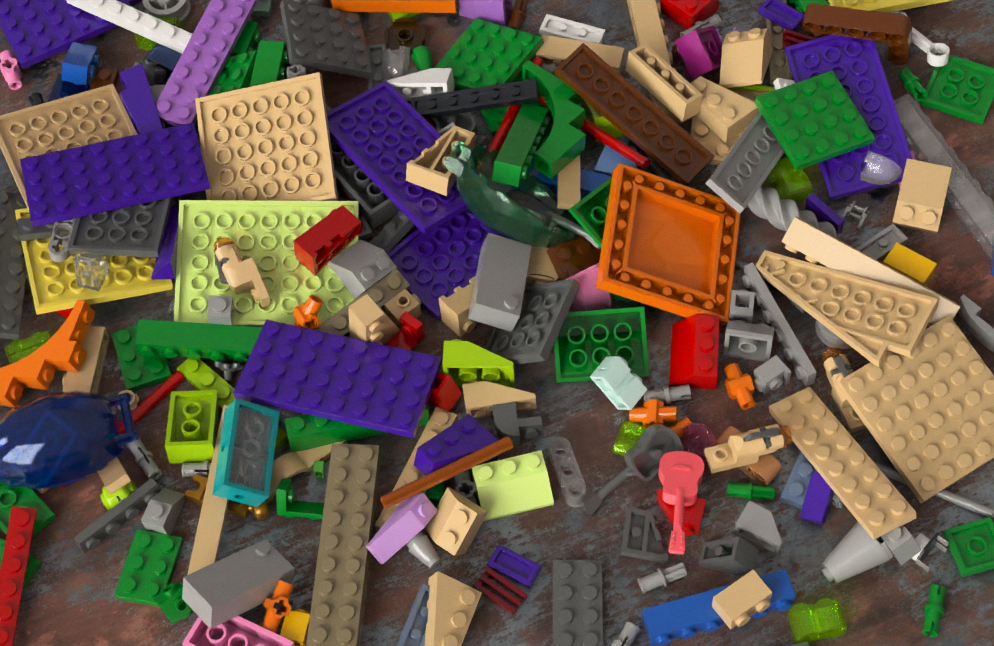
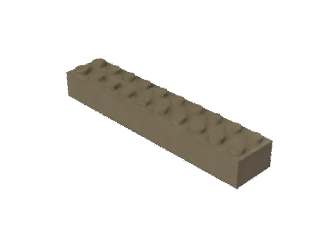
(342, 552)

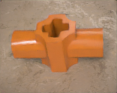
(307, 312)
(739, 386)
(653, 413)
(280, 596)

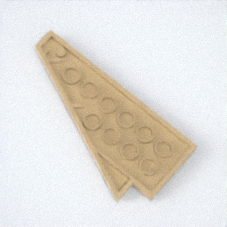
(856, 309)

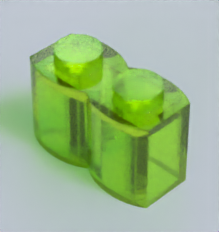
(789, 182)
(816, 621)

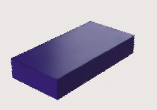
(781, 14)
(824, 212)
(816, 500)
(514, 566)

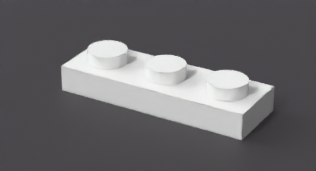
(571, 30)

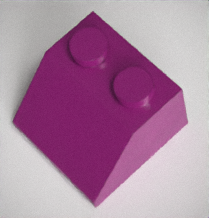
(700, 51)

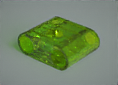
(628, 437)

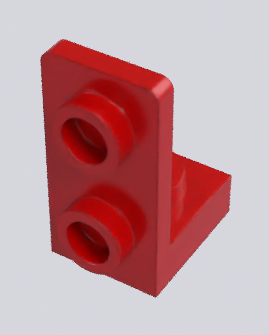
(410, 334)

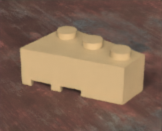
(723, 110)
(429, 167)
(370, 322)
(449, 610)

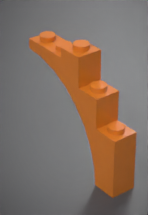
(60, 353)

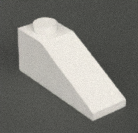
(424, 83)

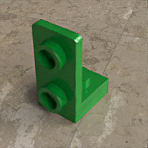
(289, 508)

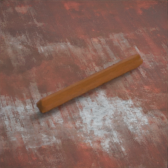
(446, 472)

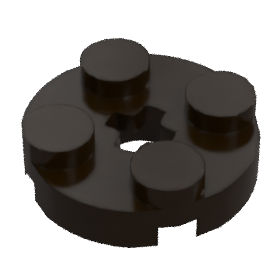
(404, 26)

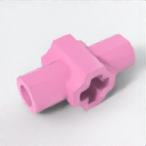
(11, 70)

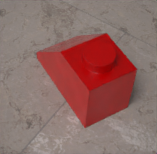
(444, 392)
(692, 514)

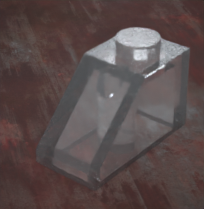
(90, 270)

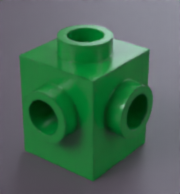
(172, 603)

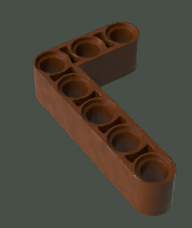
(863, 24)

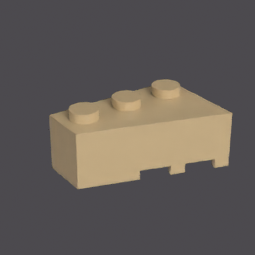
(456, 309)

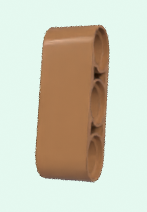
(764, 470)

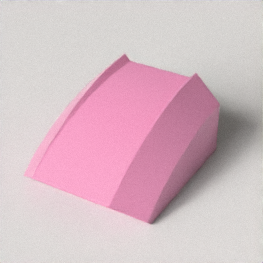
(588, 296)

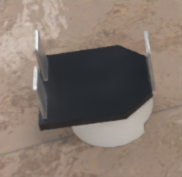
(926, 546)

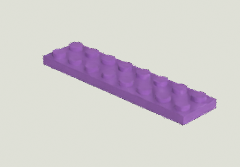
(203, 59)

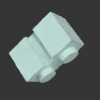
(617, 382)

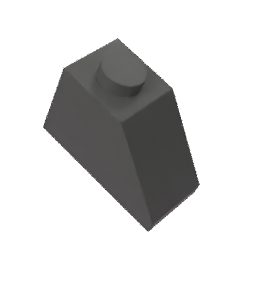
(729, 556)

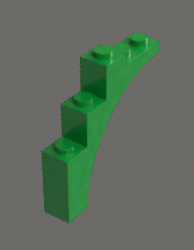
(565, 138)

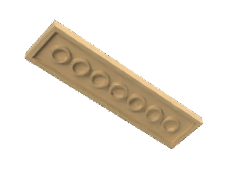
(843, 463)

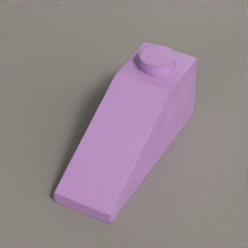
(401, 527)

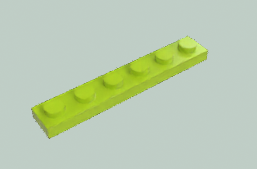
(204, 378)

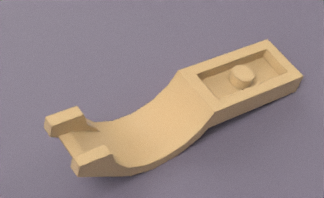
(296, 462)

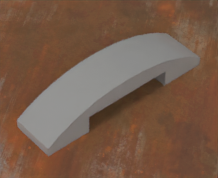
(969, 314)

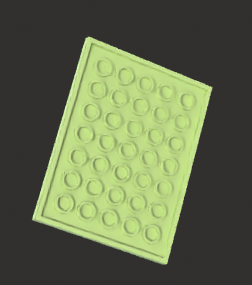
(267, 235)

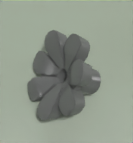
(228, 368)

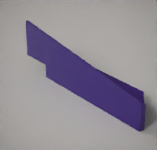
(139, 100)
(166, 262)

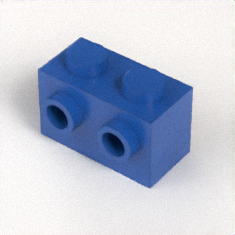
(80, 63)

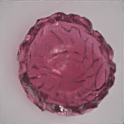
(697, 438)

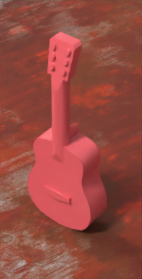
(680, 476)

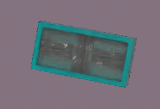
(246, 453)

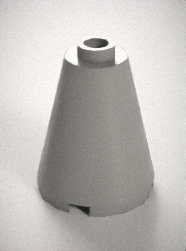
(854, 555)

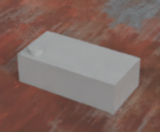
(500, 282)
(236, 583)

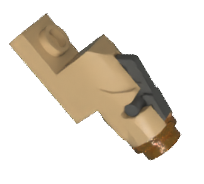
(239, 273)
(837, 368)
(747, 447)

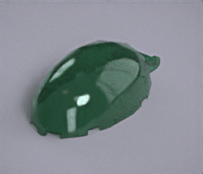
(494, 208)

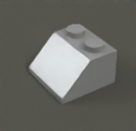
(361, 266)
(748, 340)

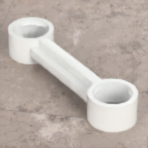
(929, 47)

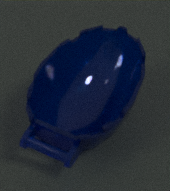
(62, 438)

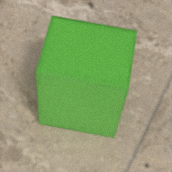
(319, 469)

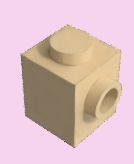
(400, 303)

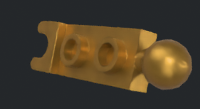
(234, 508)

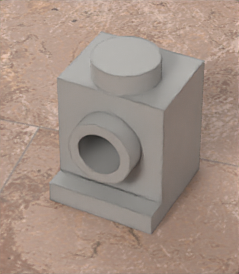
(741, 305)
(771, 375)

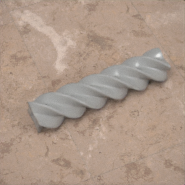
(781, 212)

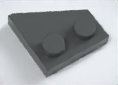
(641, 537)

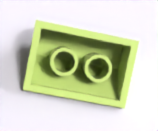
(513, 485)

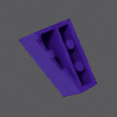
(453, 444)

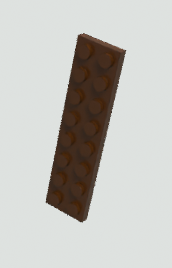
(634, 114)

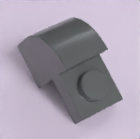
(509, 425)

